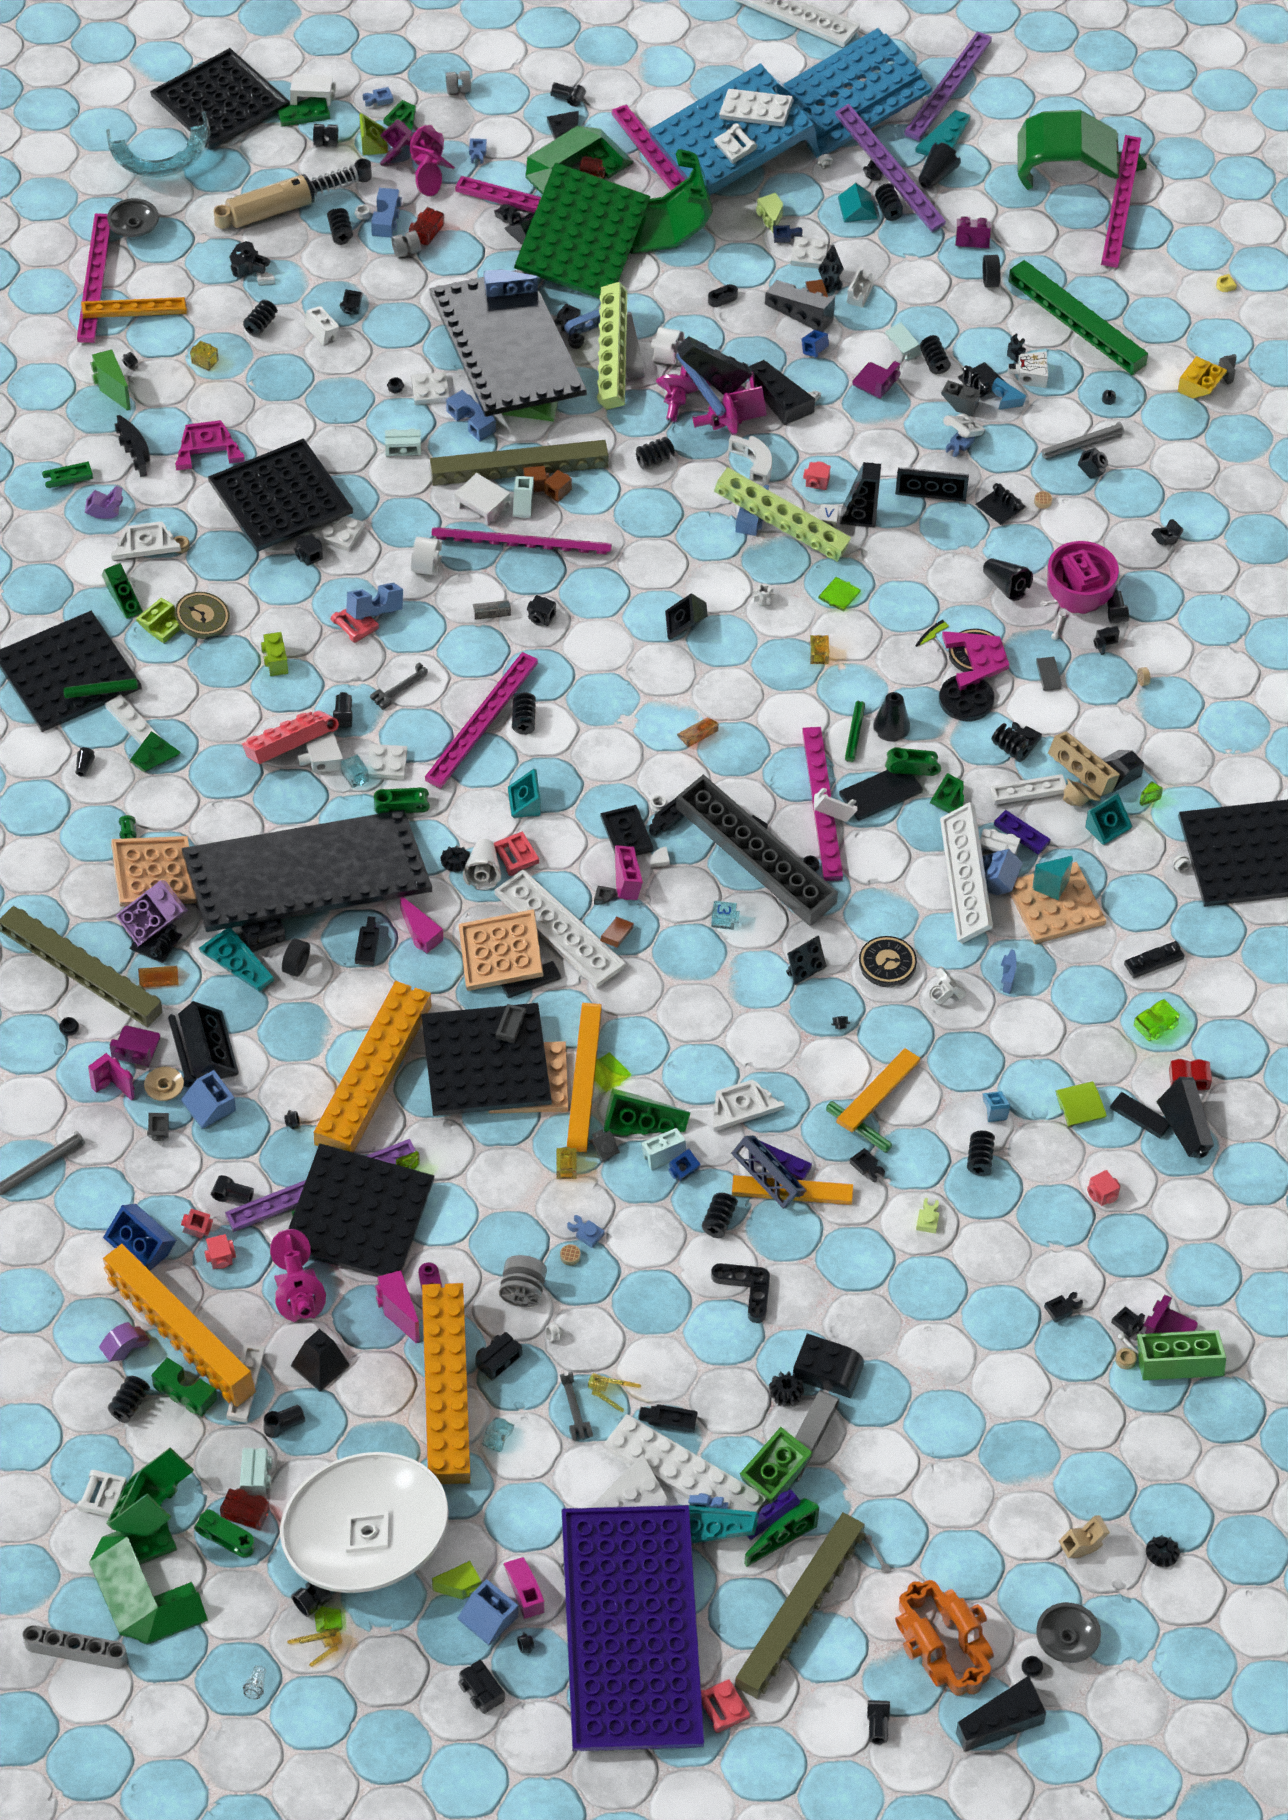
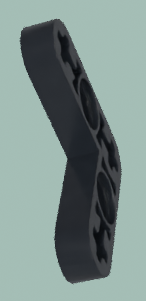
(754, 1284)

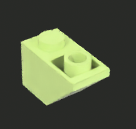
(770, 209)

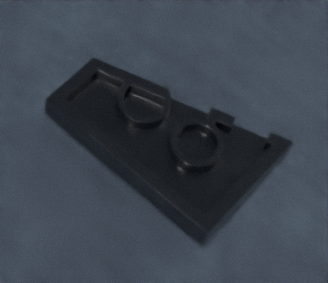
(562, 123)

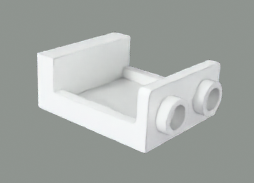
(312, 86)
(483, 497)

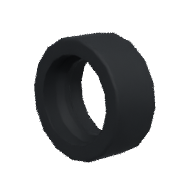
(991, 271)
(295, 957)

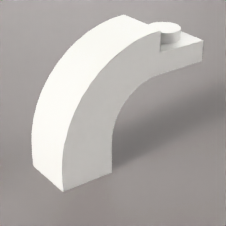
(756, 452)

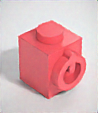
(817, 475)
(1103, 1188)
(196, 1223)
(219, 1251)

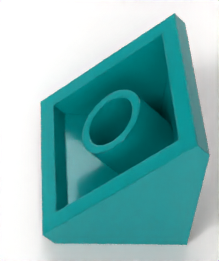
(857, 204)
(525, 796)
(1108, 820)
(1052, 876)

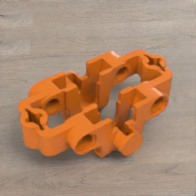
(922, 1634)

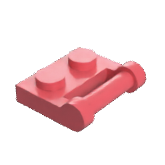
(364, 626)
(521, 851)
(729, 1704)

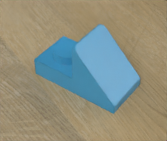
(1010, 396)
(997, 1106)

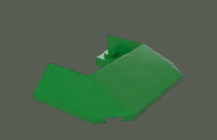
(571, 149)
(128, 1595)

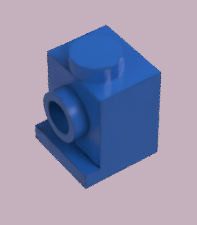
(814, 343)
(688, 1160)

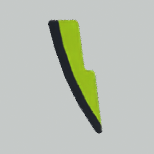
(930, 633)

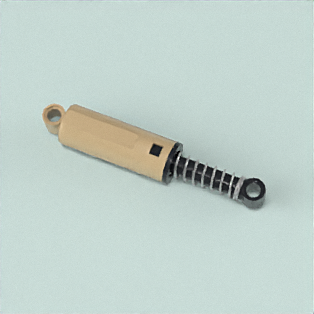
(285, 196)

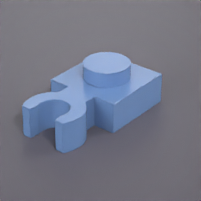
(380, 96)
(477, 149)
(958, 442)
(586, 1232)
(705, 1500)

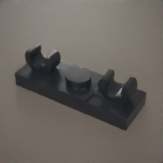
(1154, 959)

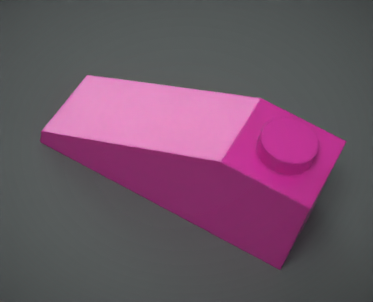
(627, 873)
(423, 930)

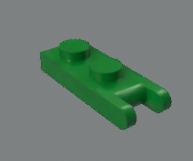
(68, 474)

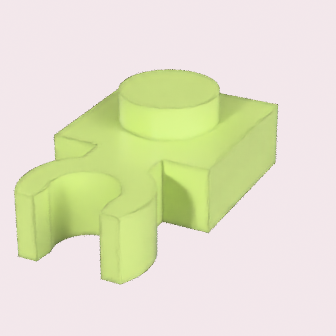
(928, 1217)

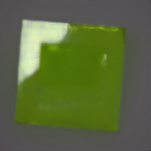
(1151, 793)
(409, 1161)
(327, 1619)

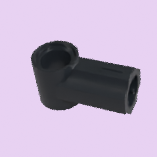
(573, 95)
(1116, 609)
(343, 709)
(226, 1189)
(284, 1419)
(878, 1715)

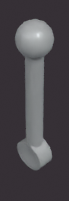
(885, 1567)

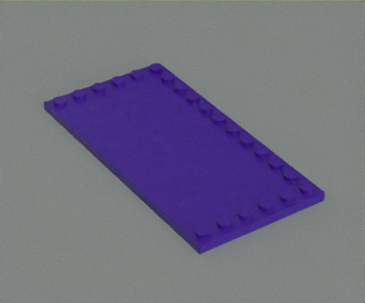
(631, 1628)

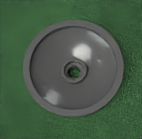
(133, 217)
(1068, 1621)

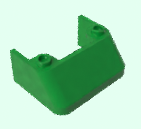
(140, 1502)

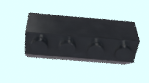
(931, 484)
(207, 1041)

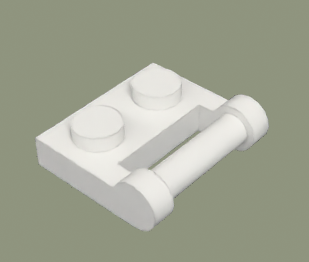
(730, 147)
(965, 425)
(107, 1496)

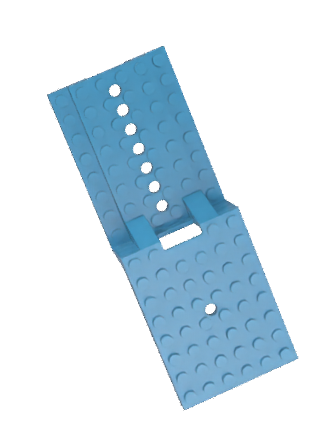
(872, 99)

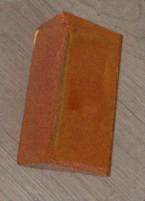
(698, 731)
(158, 976)

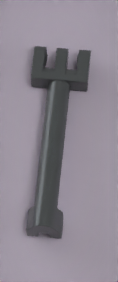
(383, 699)
(579, 1426)

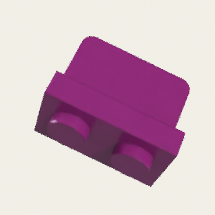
(397, 137)
(973, 232)
(877, 379)
(135, 1045)
(1167, 1320)

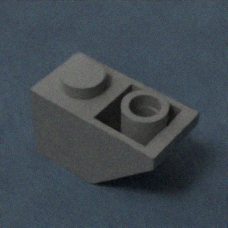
(961, 397)

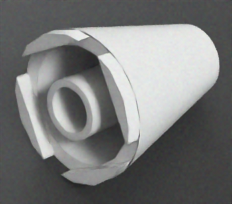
(482, 866)

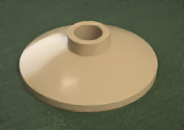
(163, 1077)

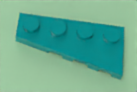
(947, 132)
(237, 958)
(720, 1523)

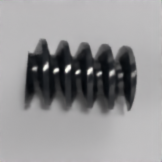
(889, 202)
(340, 225)
(260, 318)
(934, 354)
(654, 450)
(523, 713)
(1010, 742)
(980, 1153)
(719, 1214)
(127, 1398)

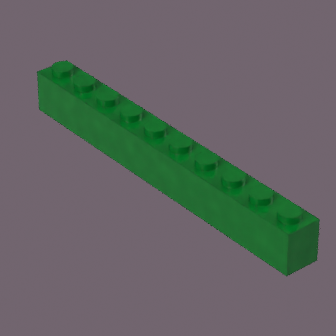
(1078, 317)

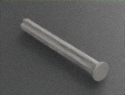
(1083, 440)
(41, 1162)

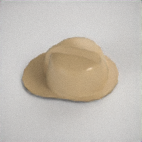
(1078, 794)

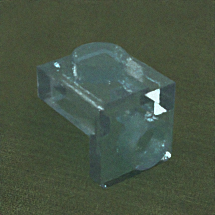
(497, 1433)

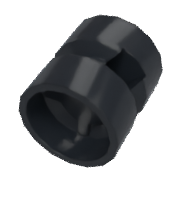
(325, 135)
(309, 1598)

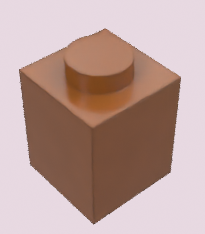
(539, 475)
(558, 485)

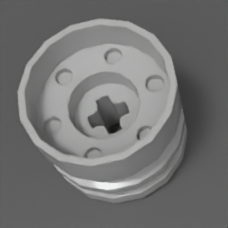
(522, 1281)

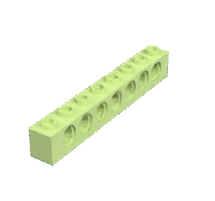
(612, 346)
(782, 514)

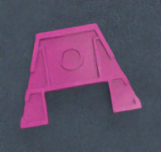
(206, 438)
(984, 652)

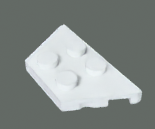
(145, 541)
(743, 1103)

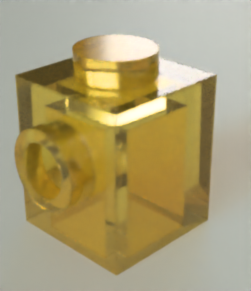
(204, 355)
(819, 649)
(566, 1163)

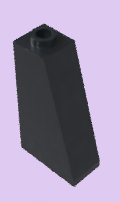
(1186, 1116)

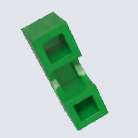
(195, 1398)

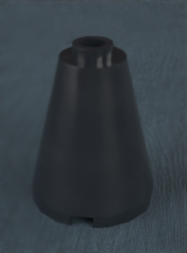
(938, 165)
(1008, 577)
(892, 718)

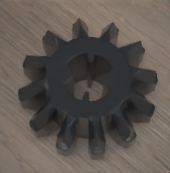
(786, 1388)

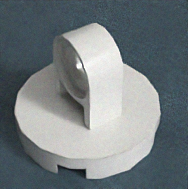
(948, 986)

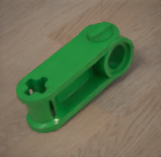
(912, 761)
(403, 798)
(225, 1533)

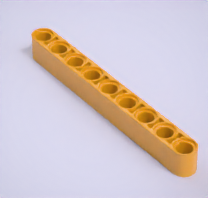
(584, 1077)

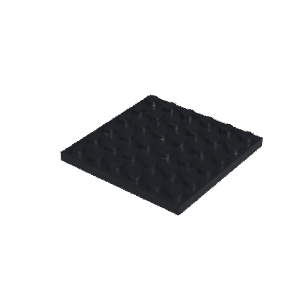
(228, 93)
(280, 495)
(59, 658)
(1238, 851)
(477, 1071)
(360, 1210)

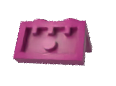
(109, 1070)

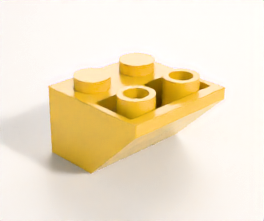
(1200, 378)

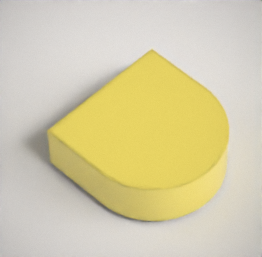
(1226, 283)

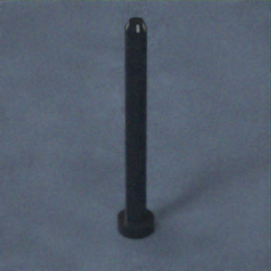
(188, 1078)

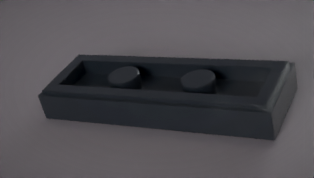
(550, 974)
(1140, 1115)

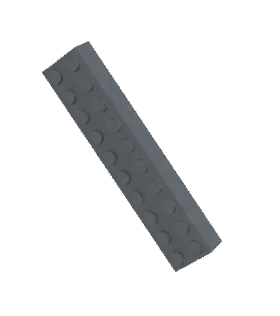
(756, 850)

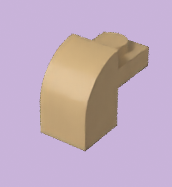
(1084, 1540)

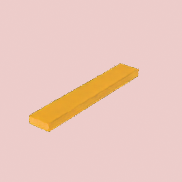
(133, 307)
(878, 1090)
(816, 1191)

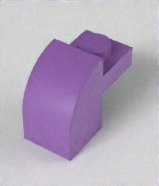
(103, 505)
(121, 1340)

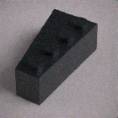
(801, 305)
(718, 369)
(782, 394)
(862, 499)
(1002, 1717)

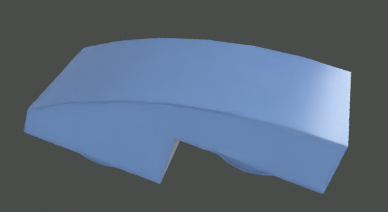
(1009, 969)

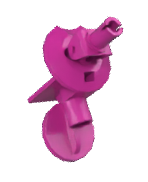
(426, 151)
(677, 388)
(740, 406)
(290, 1252)

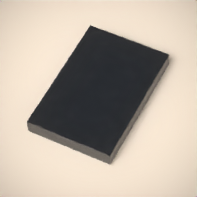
(627, 828)

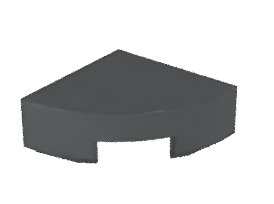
(604, 895)

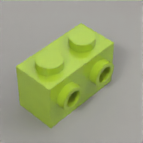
(275, 654)

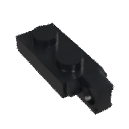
(665, 818)
(367, 943)
(669, 1417)

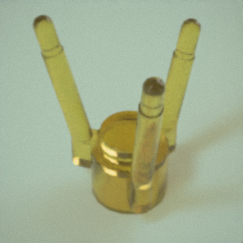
(600, 1383)
(329, 1638)

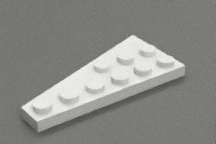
(632, 1489)

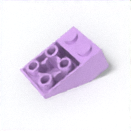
(151, 912)

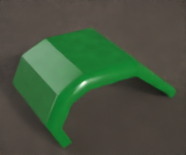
(1066, 137)
(678, 214)

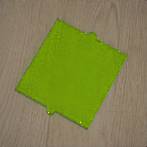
(839, 594)
(609, 1072)

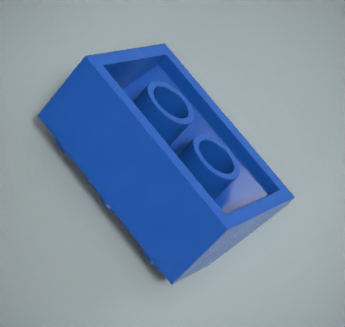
(140, 1235)

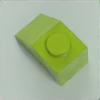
(457, 1582)

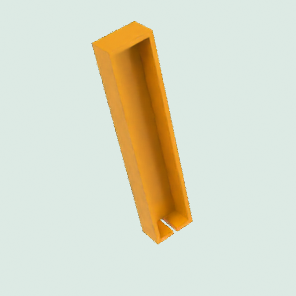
(373, 1068)
(179, 1326)
(446, 1383)

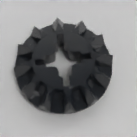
(451, 863)
(1166, 1559)

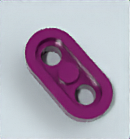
(429, 1278)

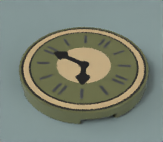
(202, 615)

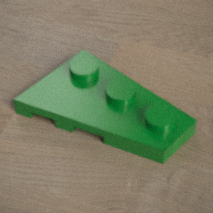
(305, 111)

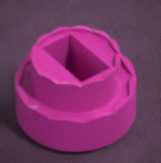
(1082, 576)

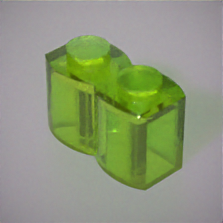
(1156, 1020)

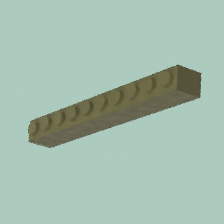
(511, 462)
(80, 966)
(800, 1605)

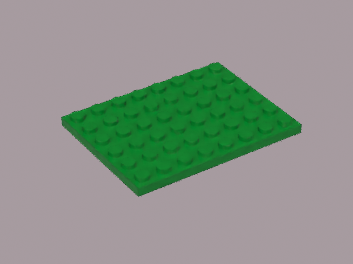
(581, 231)

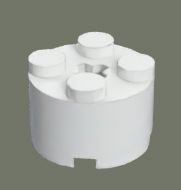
(666, 344)
(426, 556)

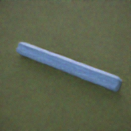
(704, 388)

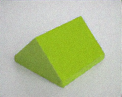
(370, 134)

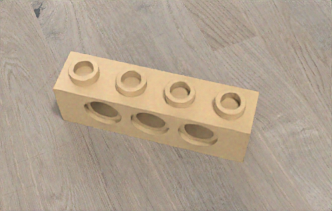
(1083, 763)

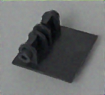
(831, 269)
(979, 378)
(1000, 504)
(159, 945)
(806, 960)

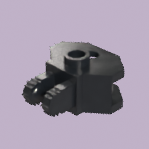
(247, 261)

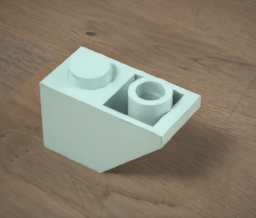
(523, 496)

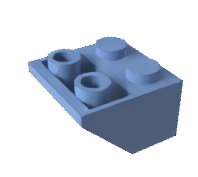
(1001, 871)
(209, 1100)
(488, 1612)

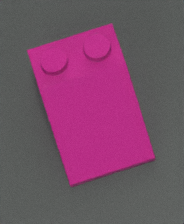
(397, 1304)

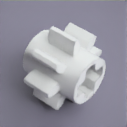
(763, 594)

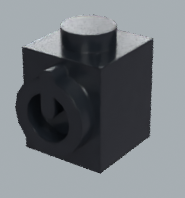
(1093, 462)
(308, 549)
(541, 610)

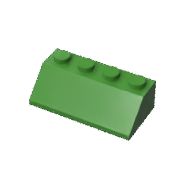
(1181, 1355)

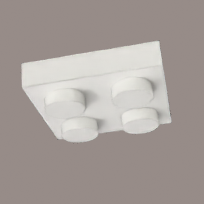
(808, 252)
(430, 388)
(387, 762)

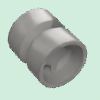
(452, 82)
(405, 244)

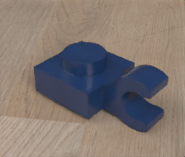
(784, 233)

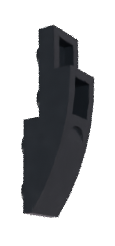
(133, 443)

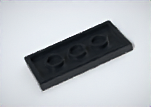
(880, 792)

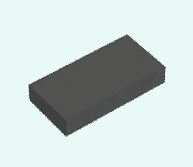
(1048, 673)
(510, 1023)

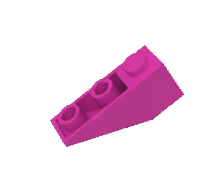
(525, 1587)

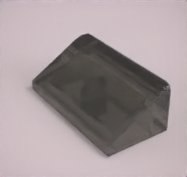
(492, 609)

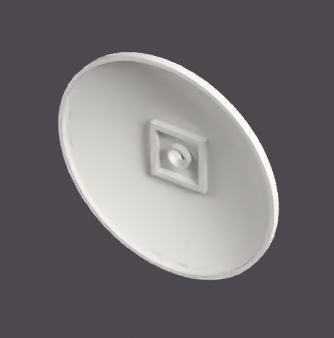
(358, 1494)

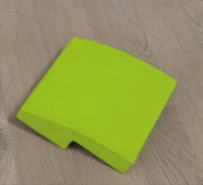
(160, 620)
(1081, 1103)

